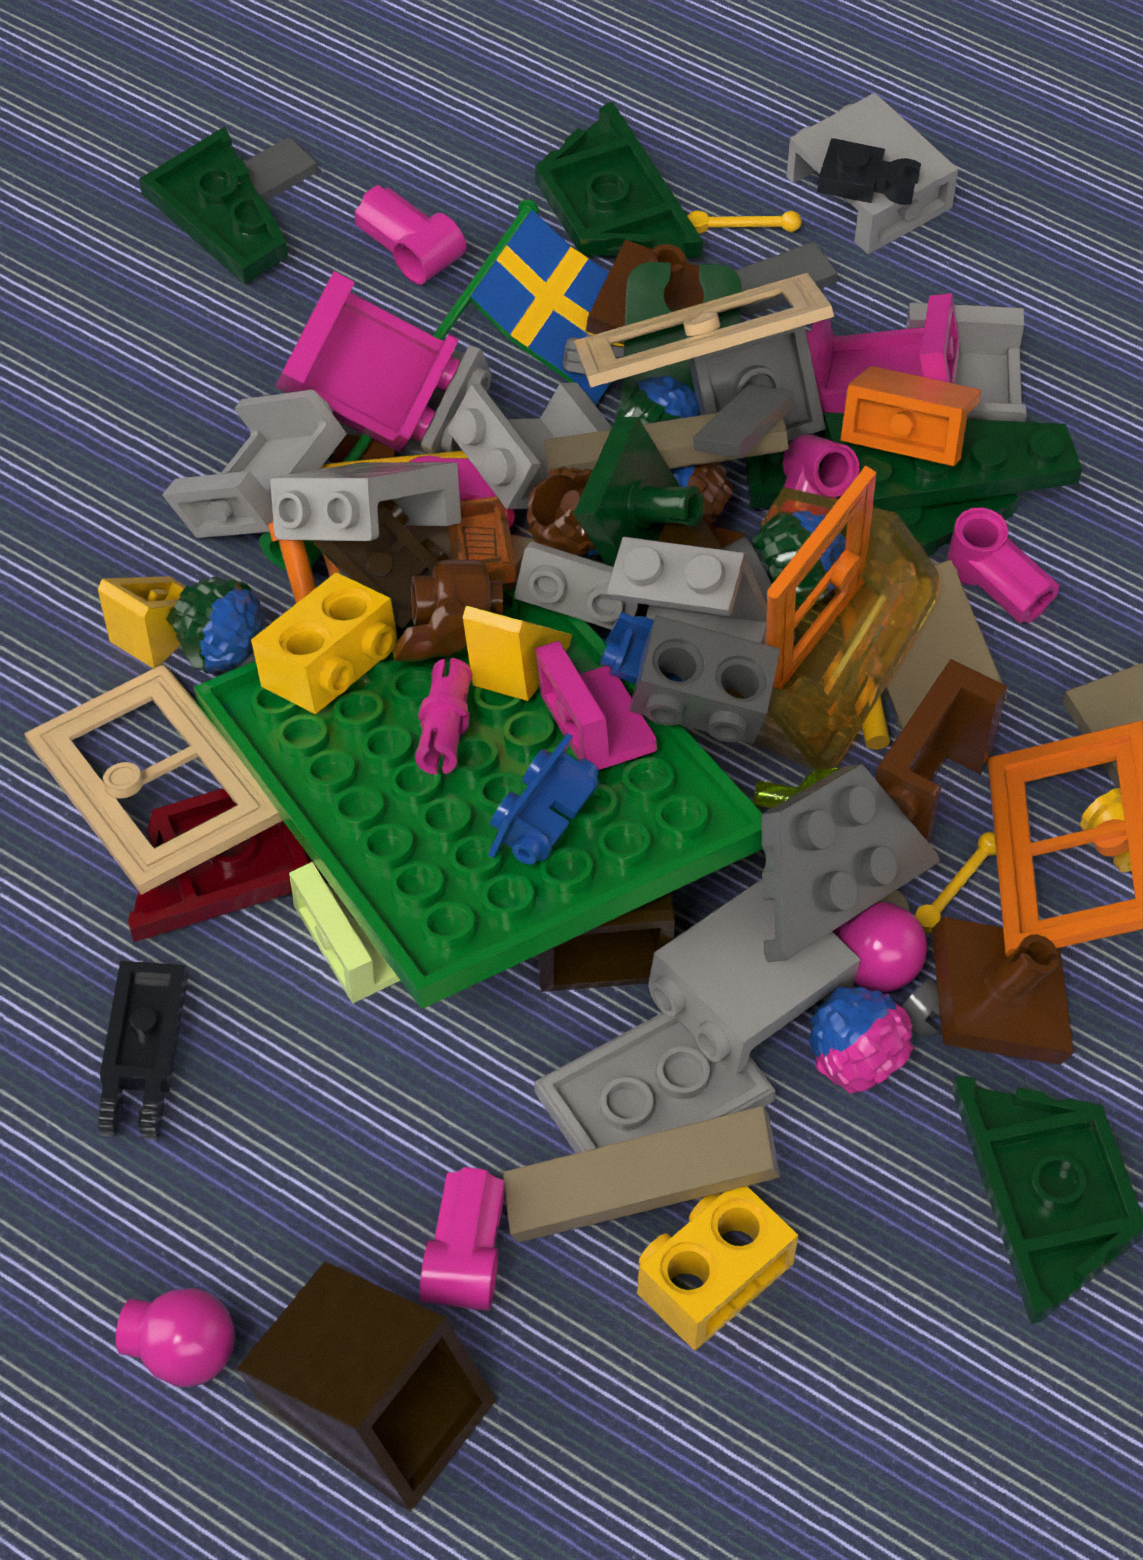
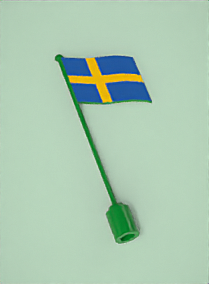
(534, 294)

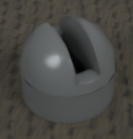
(923, 1007)

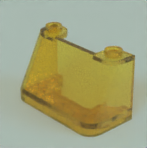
(852, 663)

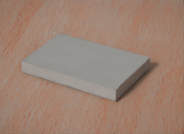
(644, 1086)

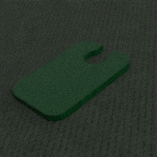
(646, 300)

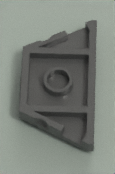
(835, 856)

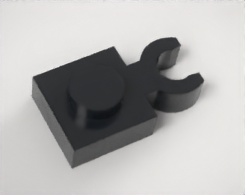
(860, 171)

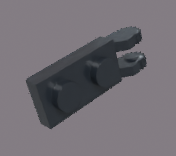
(141, 1042)

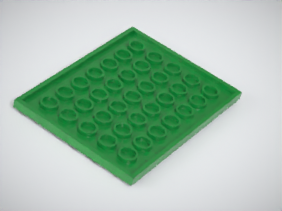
(416, 845)

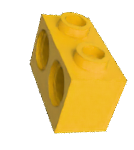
(325, 642)
(729, 1272)

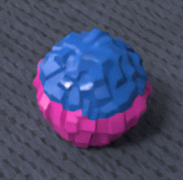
(860, 1038)

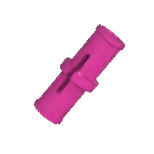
(444, 716)

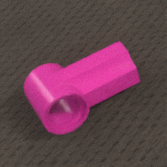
(418, 243)
(803, 461)
(999, 565)
(462, 1258)

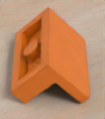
(908, 414)

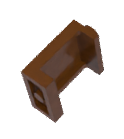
(952, 722)

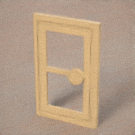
(701, 322)
(97, 800)

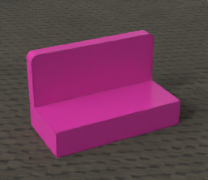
(592, 710)

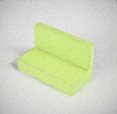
(339, 936)

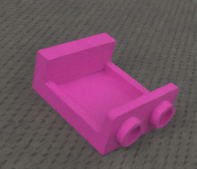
(919, 351)
(369, 366)

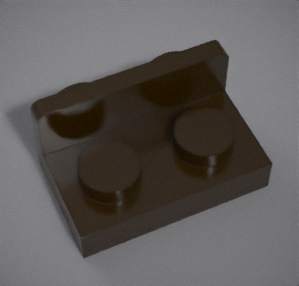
(387, 561)

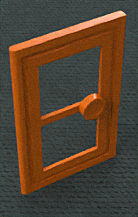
(851, 509)
(1111, 838)

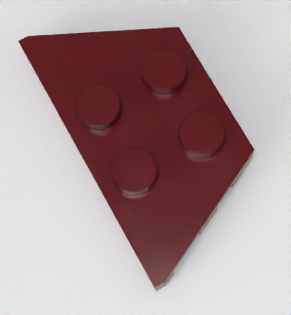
(225, 883)

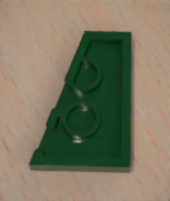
(216, 205)

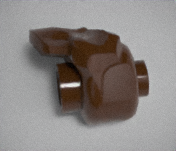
(439, 609)

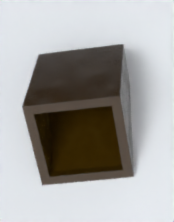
(611, 953)
(369, 1382)

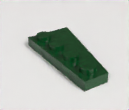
(993, 462)

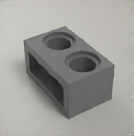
(707, 666)

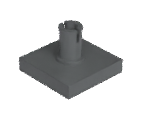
(770, 362)

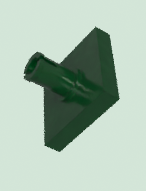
(633, 492)

